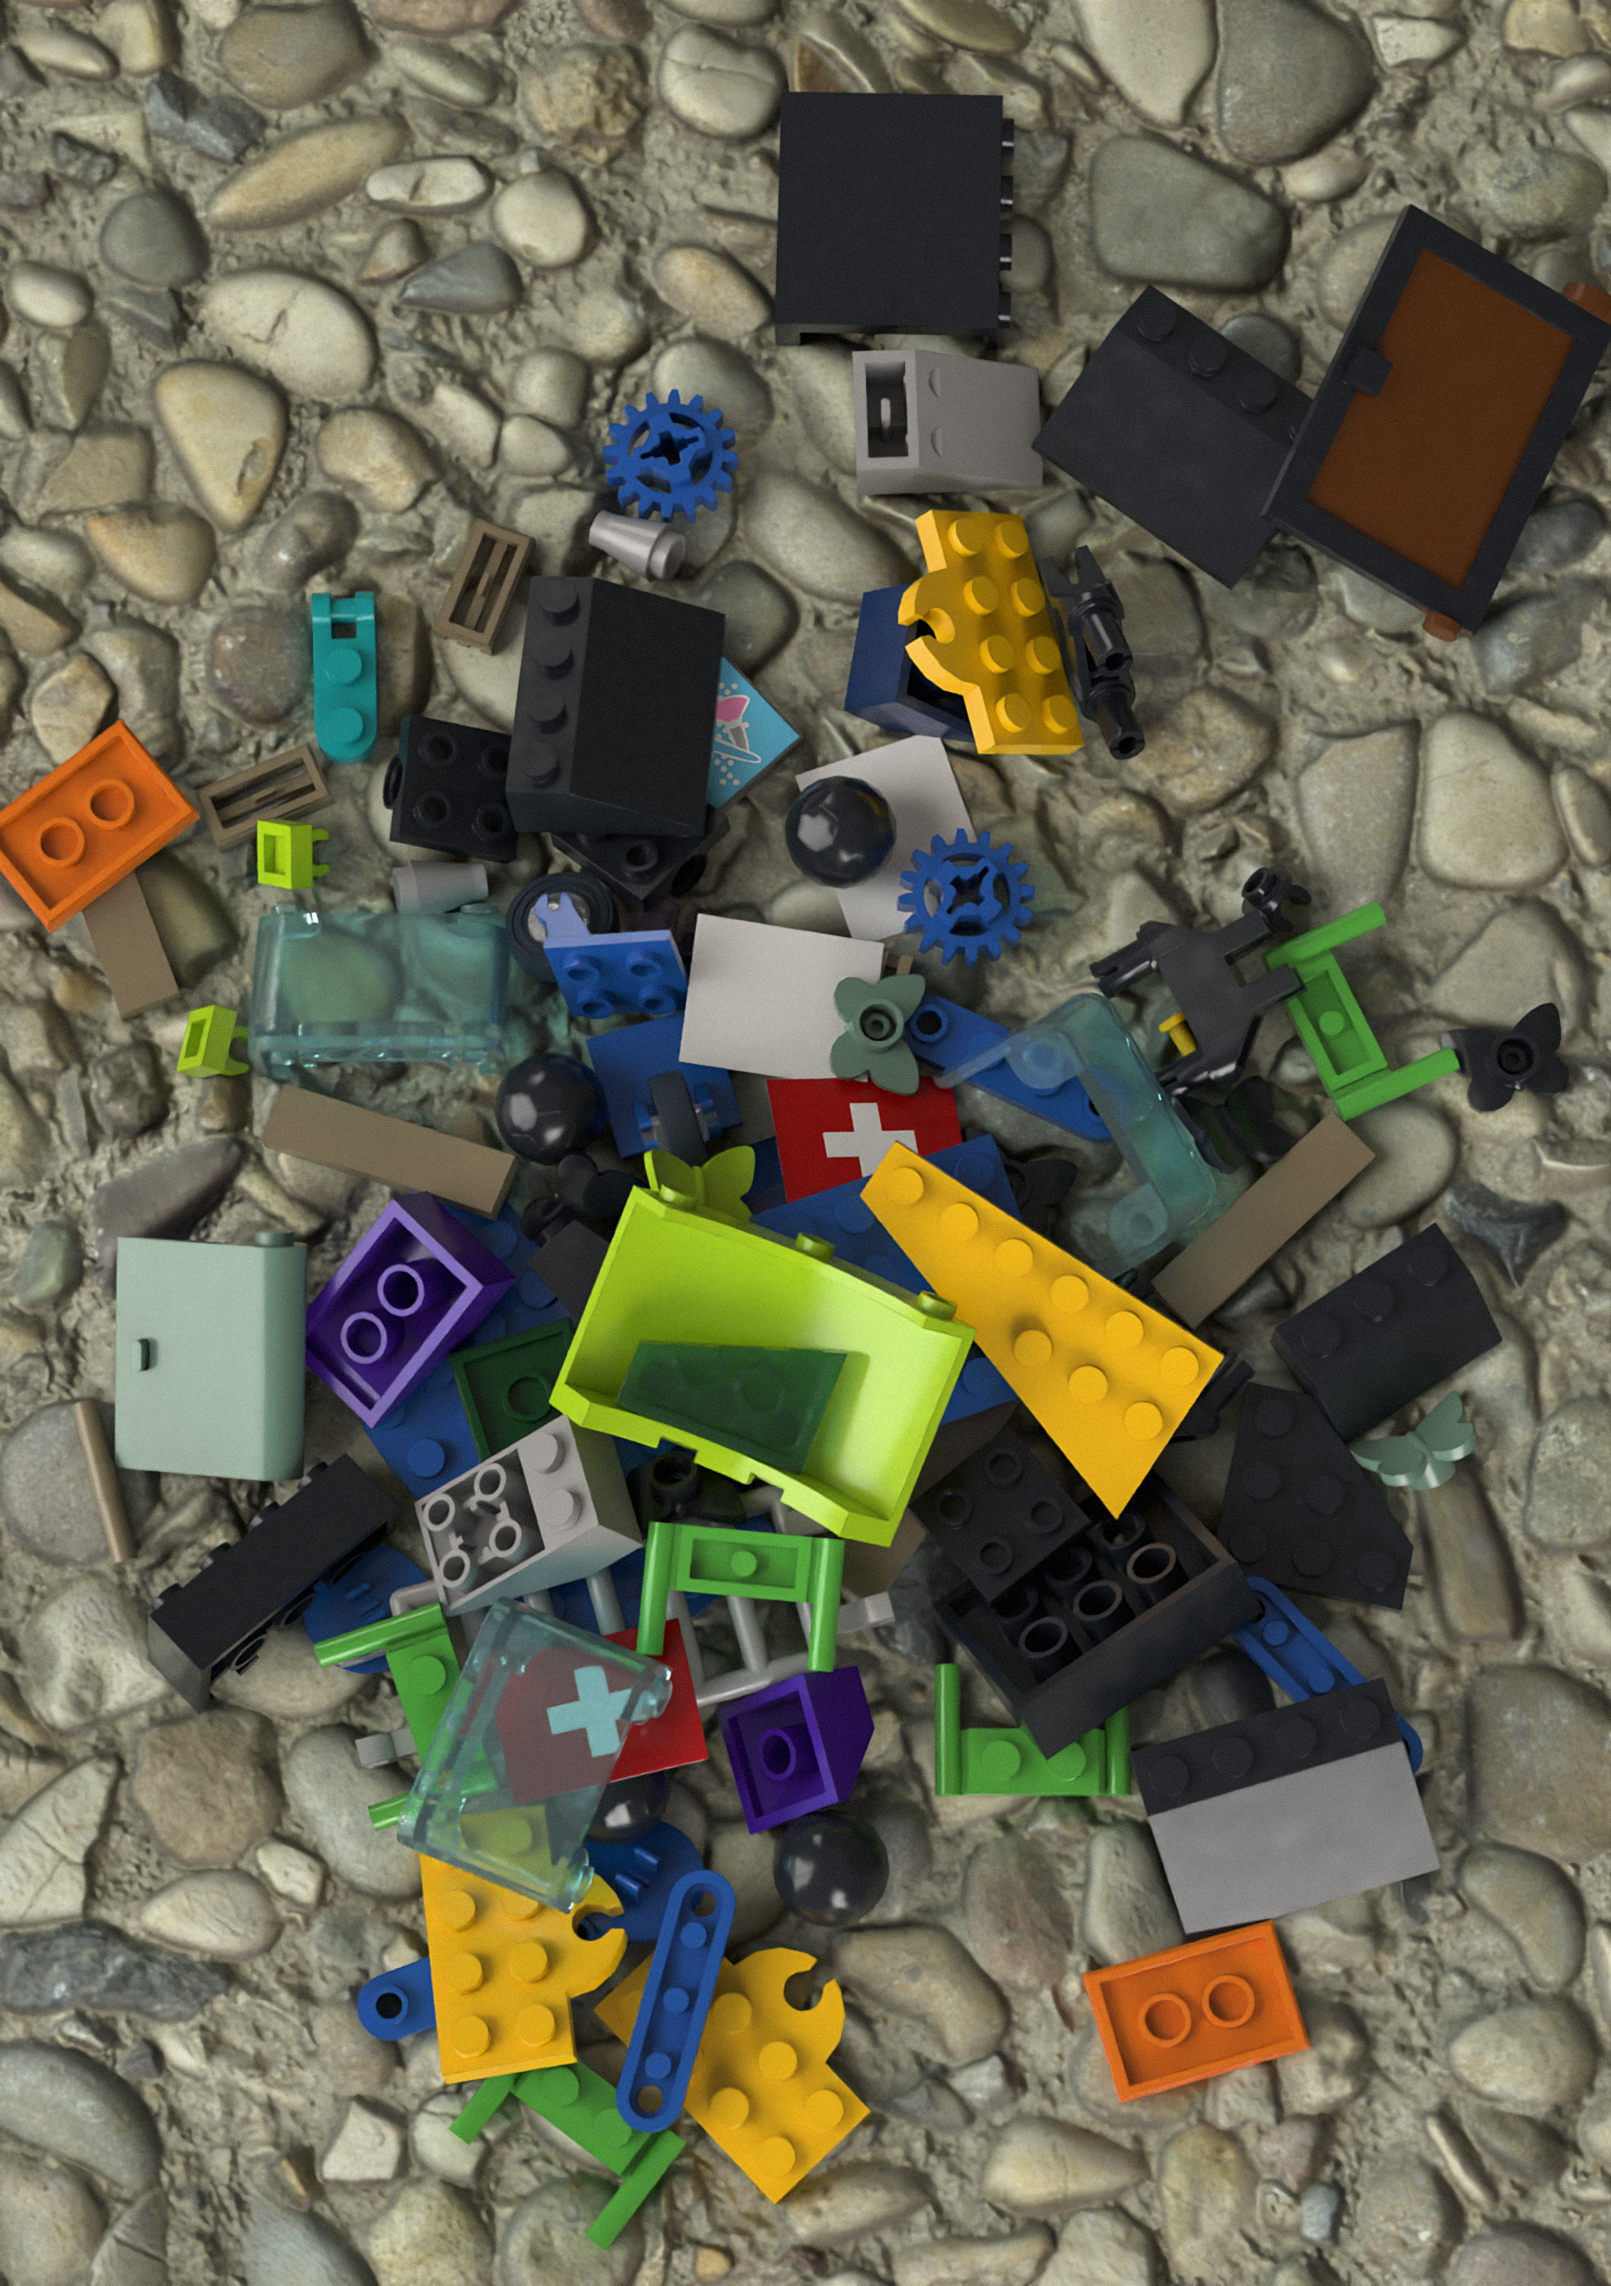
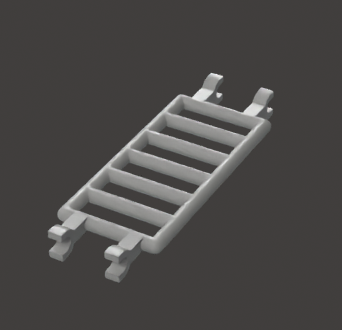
(758, 1671)

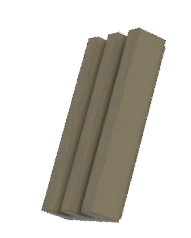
(467, 634)
(255, 775)

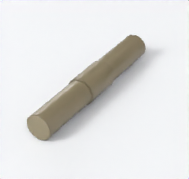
(104, 1482)

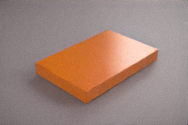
(89, 825)
(1196, 2011)

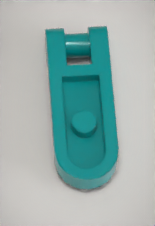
(345, 677)

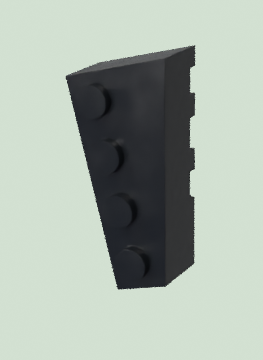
(266, 1578)

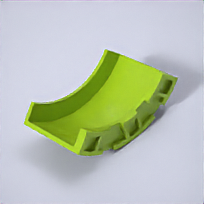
(724, 1280)

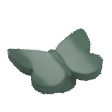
(877, 1031)
(1425, 1455)

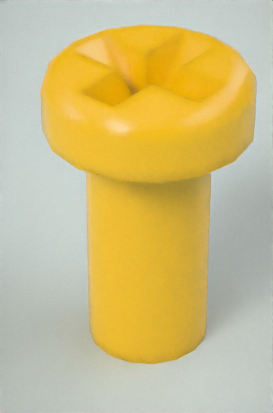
(1179, 1033)

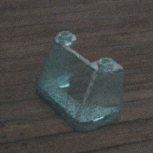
(381, 989)
(529, 1752)

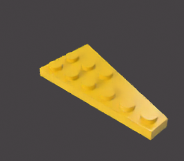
(1071, 1343)

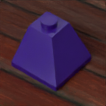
(797, 1745)

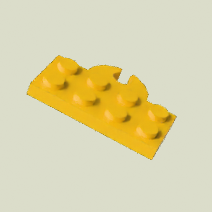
(991, 633)
(509, 1971)
(761, 2067)

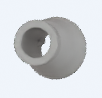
(642, 545)
(438, 886)

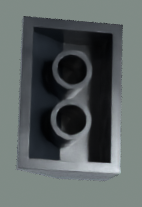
(1388, 1334)

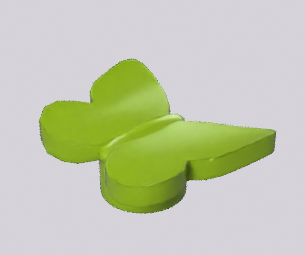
(717, 1183)

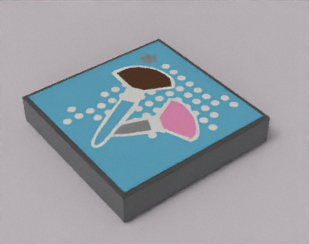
(748, 738)

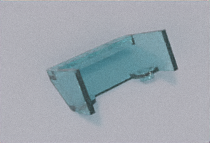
(1092, 1041)

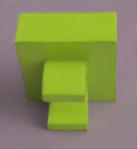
(287, 853)
(208, 1043)

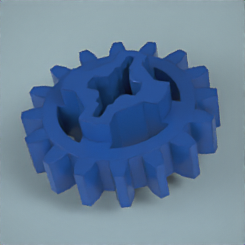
(691, 446)
(983, 916)

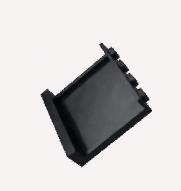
(892, 215)

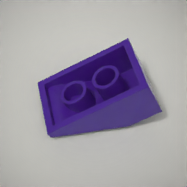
(401, 1305)

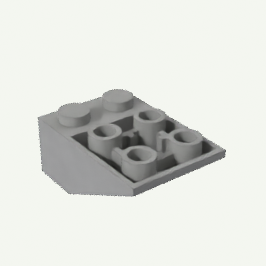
(943, 423)
(529, 1518)

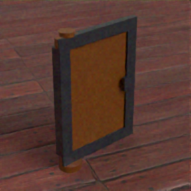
(1439, 421)

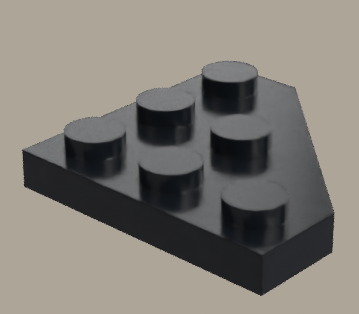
(1305, 1509)

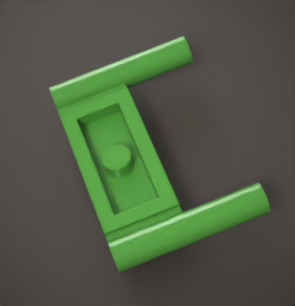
(1335, 1027)
(742, 1566)
(423, 1672)
(1011, 1765)
(586, 2112)

